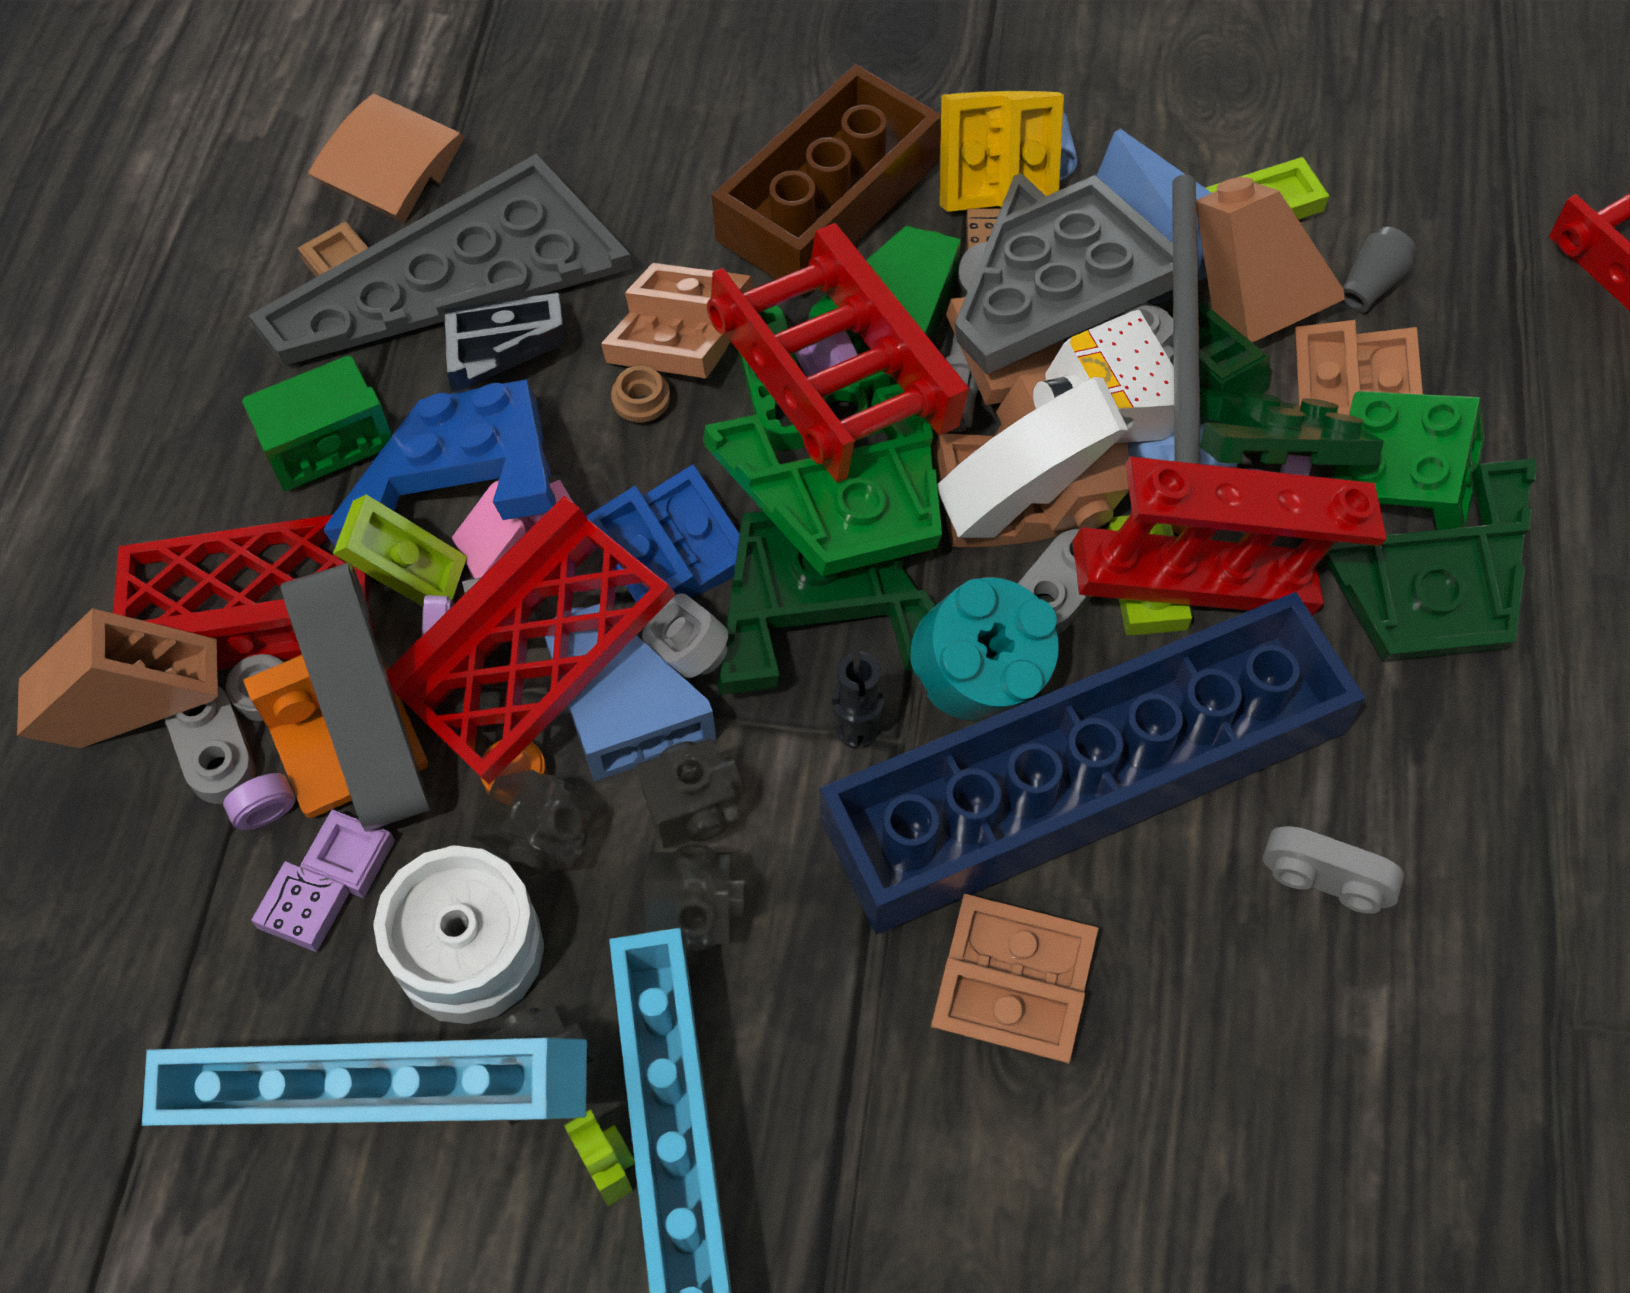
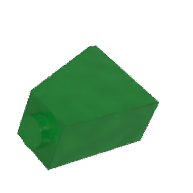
(919, 272)

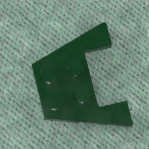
(1275, 428)
(1445, 585)
(782, 589)

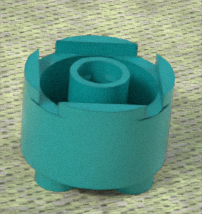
(1009, 625)

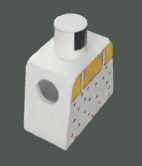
(1132, 367)

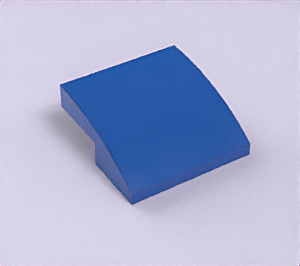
(673, 532)

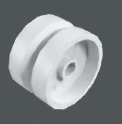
(459, 934)

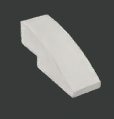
(1031, 460)

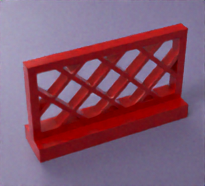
(500, 610)
(242, 625)

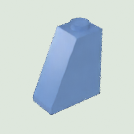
(632, 706)

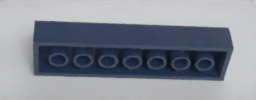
(1086, 760)

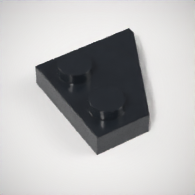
(500, 336)

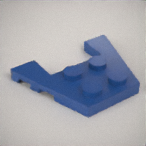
(460, 442)

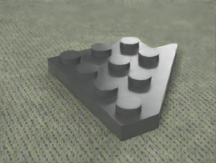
(1058, 270)

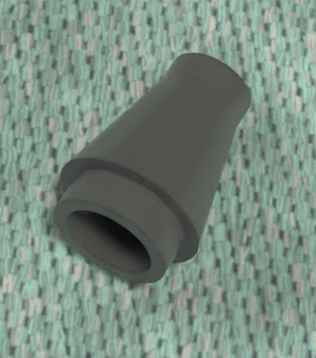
(1378, 266)

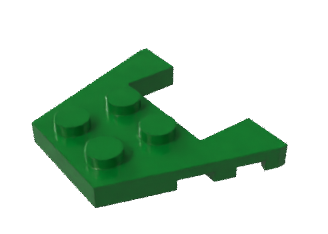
(871, 517)

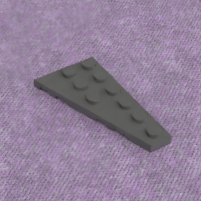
(488, 246)

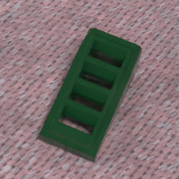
(1246, 364)

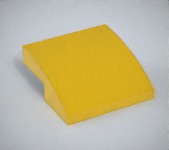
(992, 140)

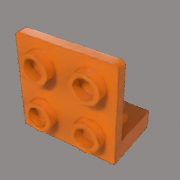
(301, 736)

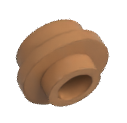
(638, 382)

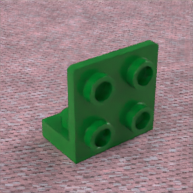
(318, 422)
(1425, 453)

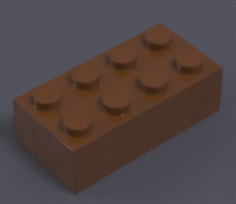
(832, 164)

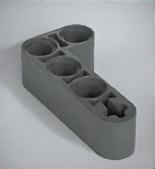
(355, 695)

